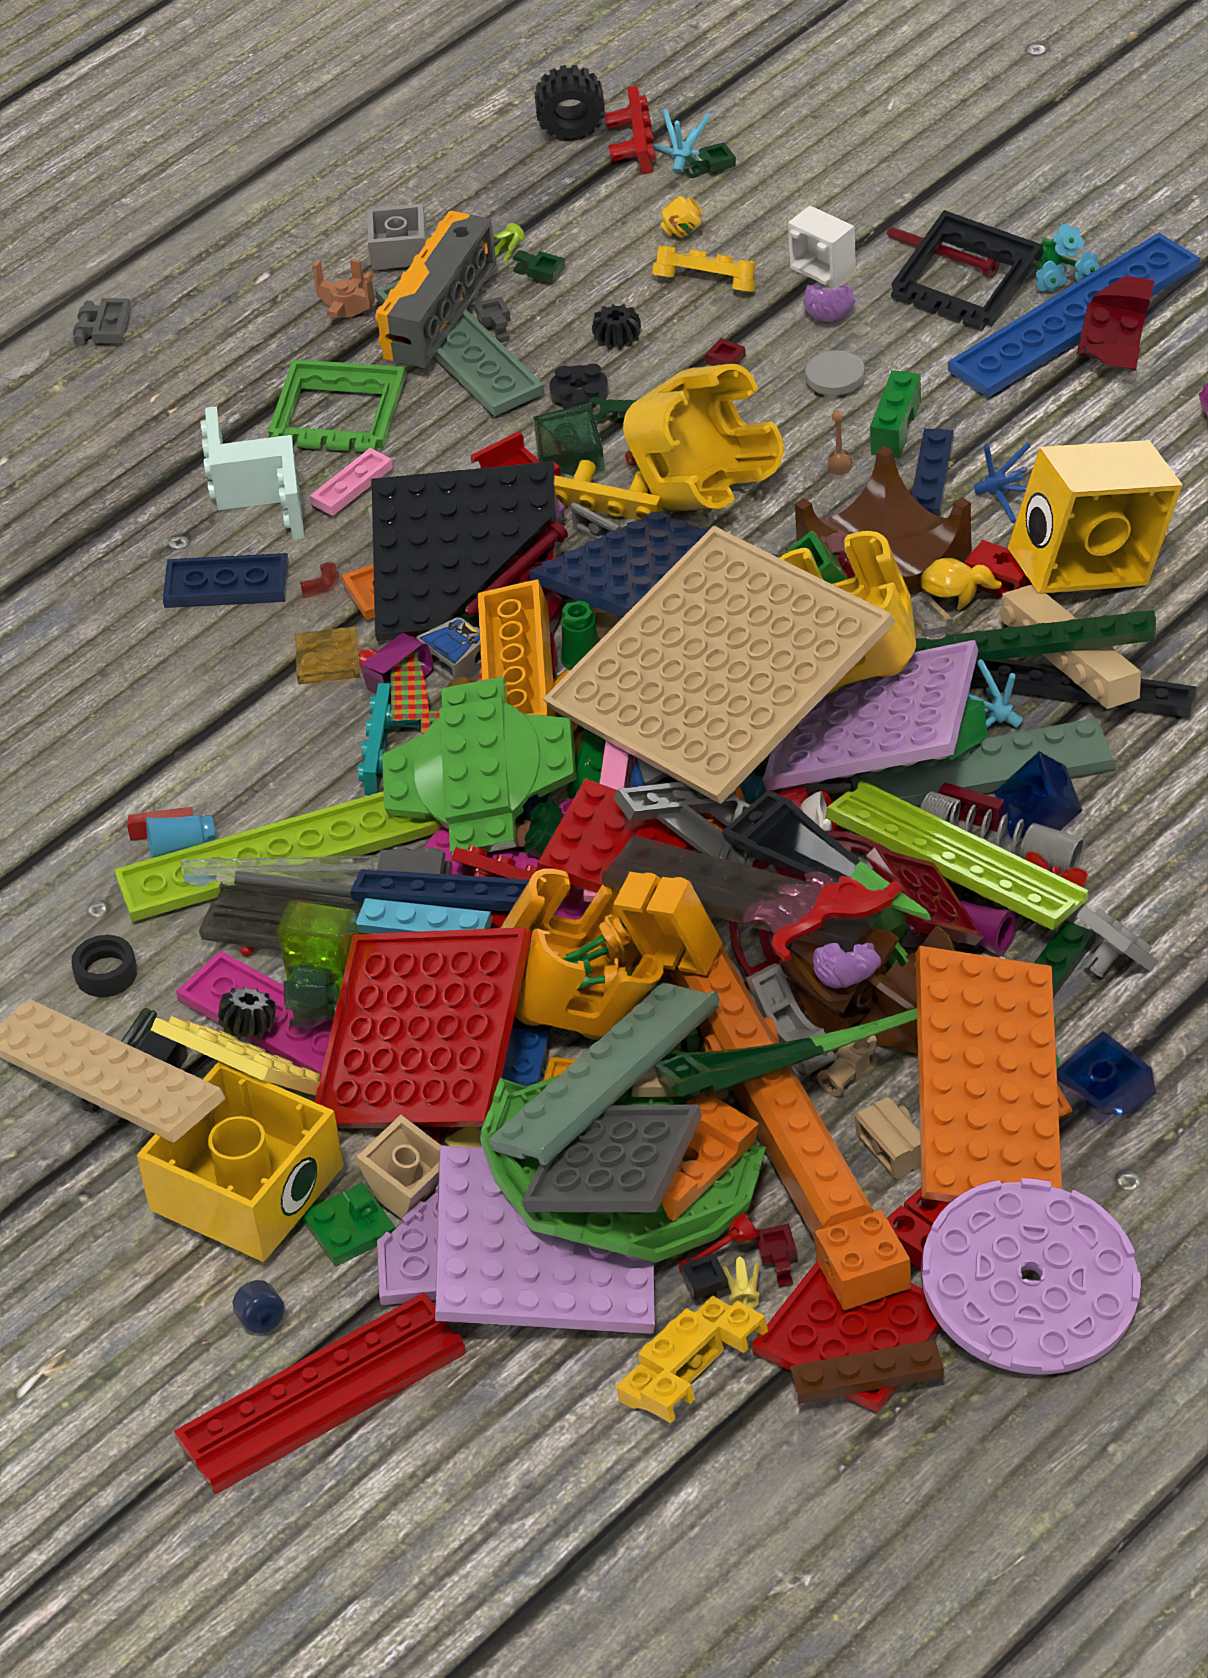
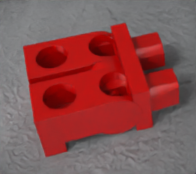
(915, 1224)

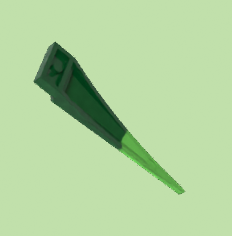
(726, 1069)

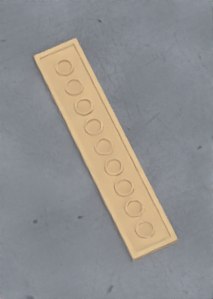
(106, 1071)

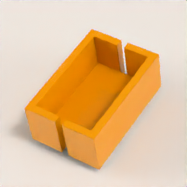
(666, 918)

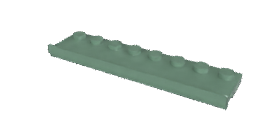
(994, 760)
(604, 1073)

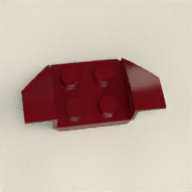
(1116, 322)

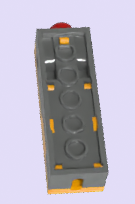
(436, 289)

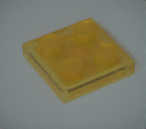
(327, 655)

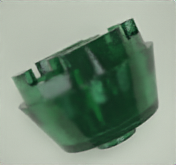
(310, 995)

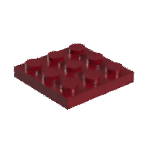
(929, 889)

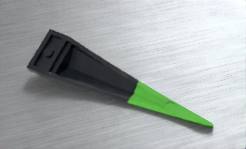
(786, 837)

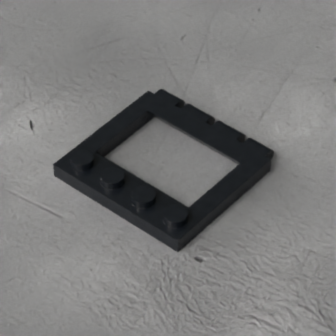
(976, 238)

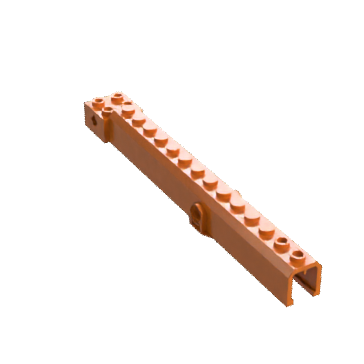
(851, 1241)

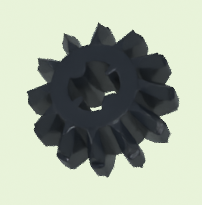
(616, 326)
(246, 1012)

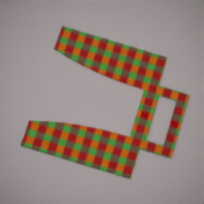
(409, 693)

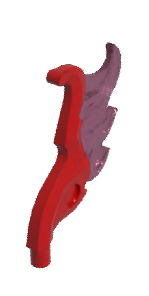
(811, 904)

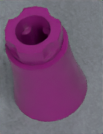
(996, 926)

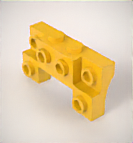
(684, 1352)

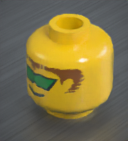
(681, 216)

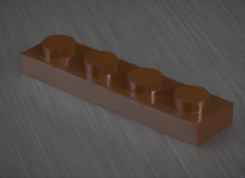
(867, 1371)

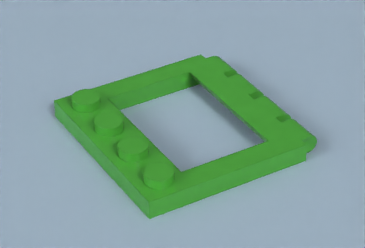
(339, 377)

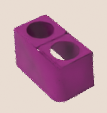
(391, 655)

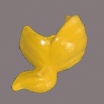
(954, 578)

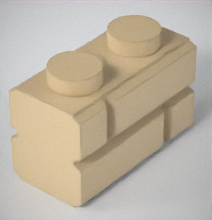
(890, 1136)

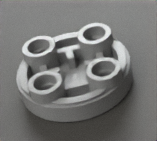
(835, 373)

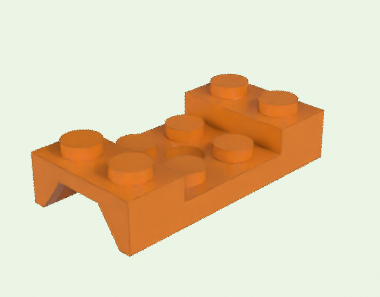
(715, 1146)

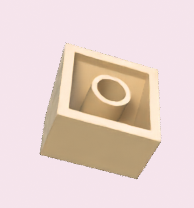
(401, 1166)

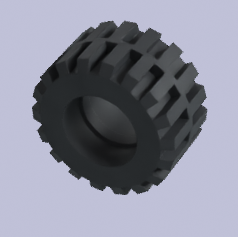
(569, 85)

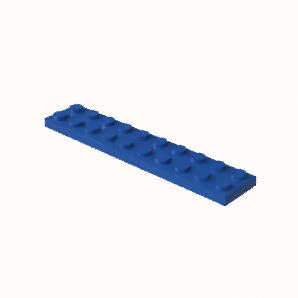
(1059, 321)

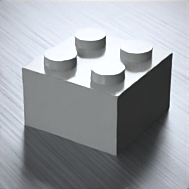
(395, 235)

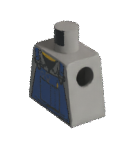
(454, 649)

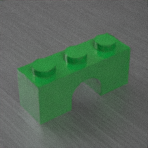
(897, 406)

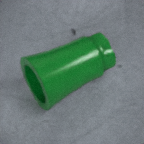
(578, 632)

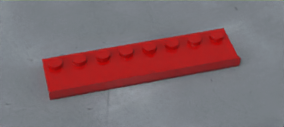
(319, 1393)

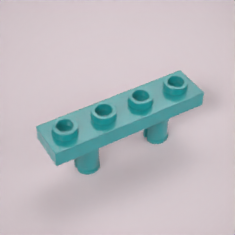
(377, 731)

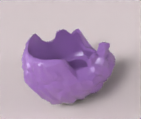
(828, 304)
(843, 968)

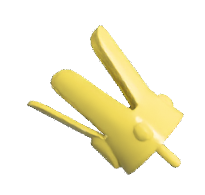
(740, 1288)

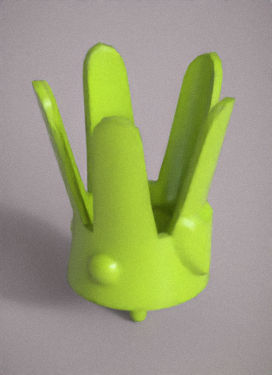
(510, 238)

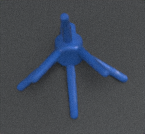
(999, 482)

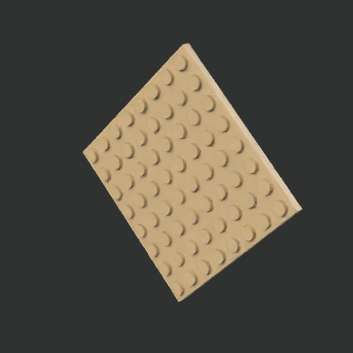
(718, 663)

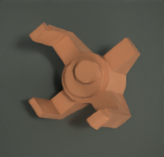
(345, 296)

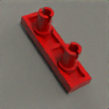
(642, 142)
(501, 868)

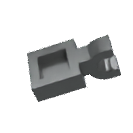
(495, 314)

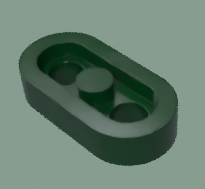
(544, 822)

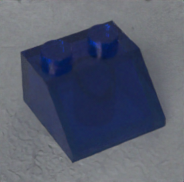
(1040, 795)
(1108, 1076)

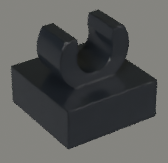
(704, 1277)

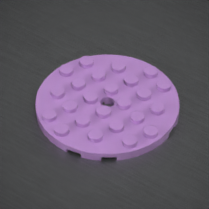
(1025, 1325)

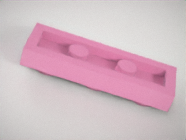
(351, 481)

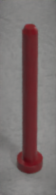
(988, 266)
(555, 533)

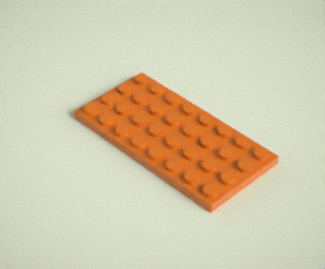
(985, 1072)

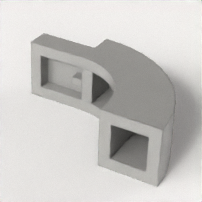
(777, 1001)

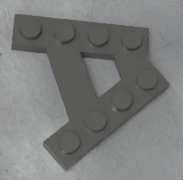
(678, 809)

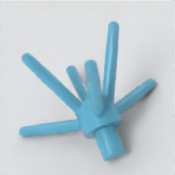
(680, 148)
(1000, 707)

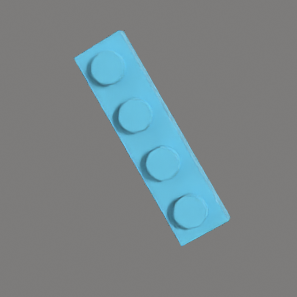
(394, 916)

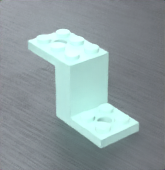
(252, 472)

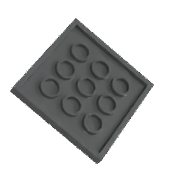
(616, 1162)

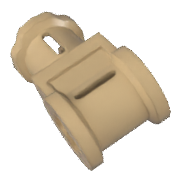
(851, 1064)

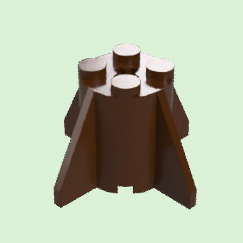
(898, 994)
(828, 1006)

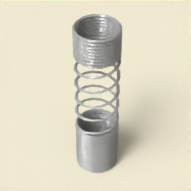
(1053, 845)

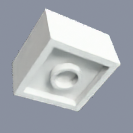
(822, 247)

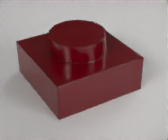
(725, 353)

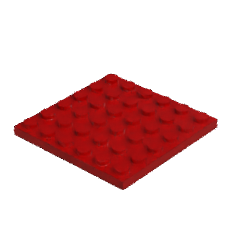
(423, 1026)

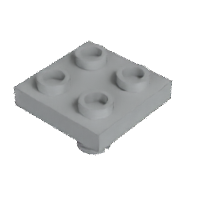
(1115, 940)

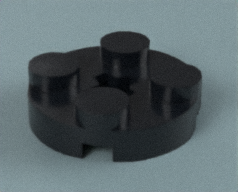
(567, 379)

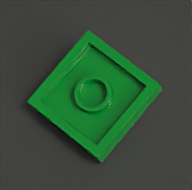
(348, 1224)

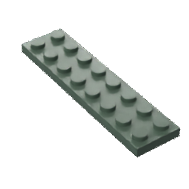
(482, 364)

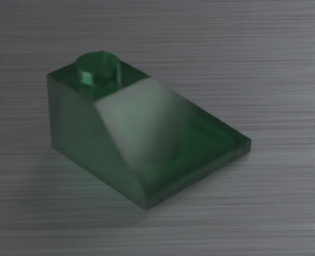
(568, 438)

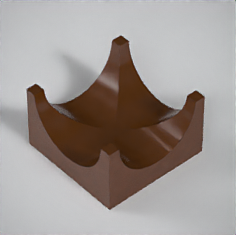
(890, 509)

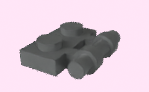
(110, 321)

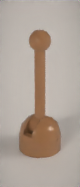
(839, 459)

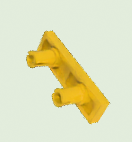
(607, 499)

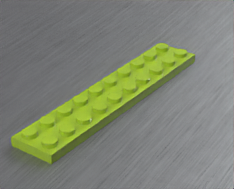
(338, 830)

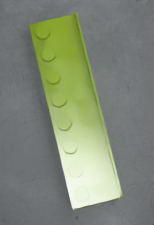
(958, 855)

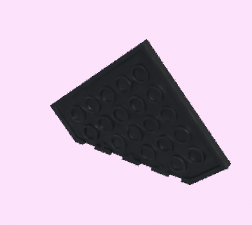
(449, 537)

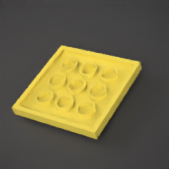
(238, 1054)

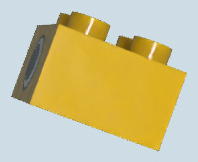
(1094, 516)
(245, 1165)

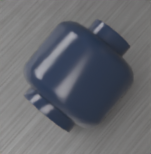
(257, 1304)

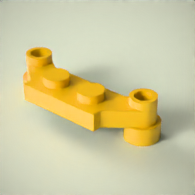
(696, 259)

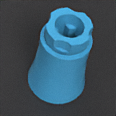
(178, 833)

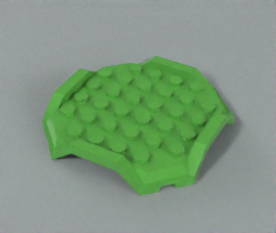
(635, 1234)

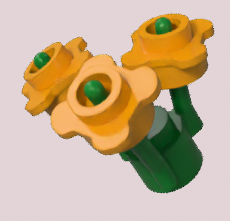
(613, 944)

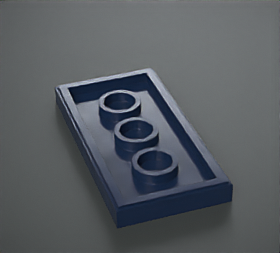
(226, 580)

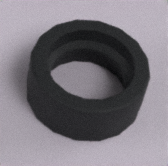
(106, 983)

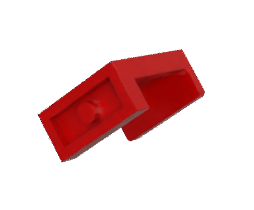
(507, 452)

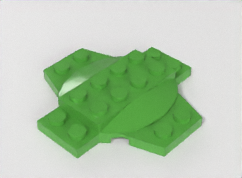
(478, 765)

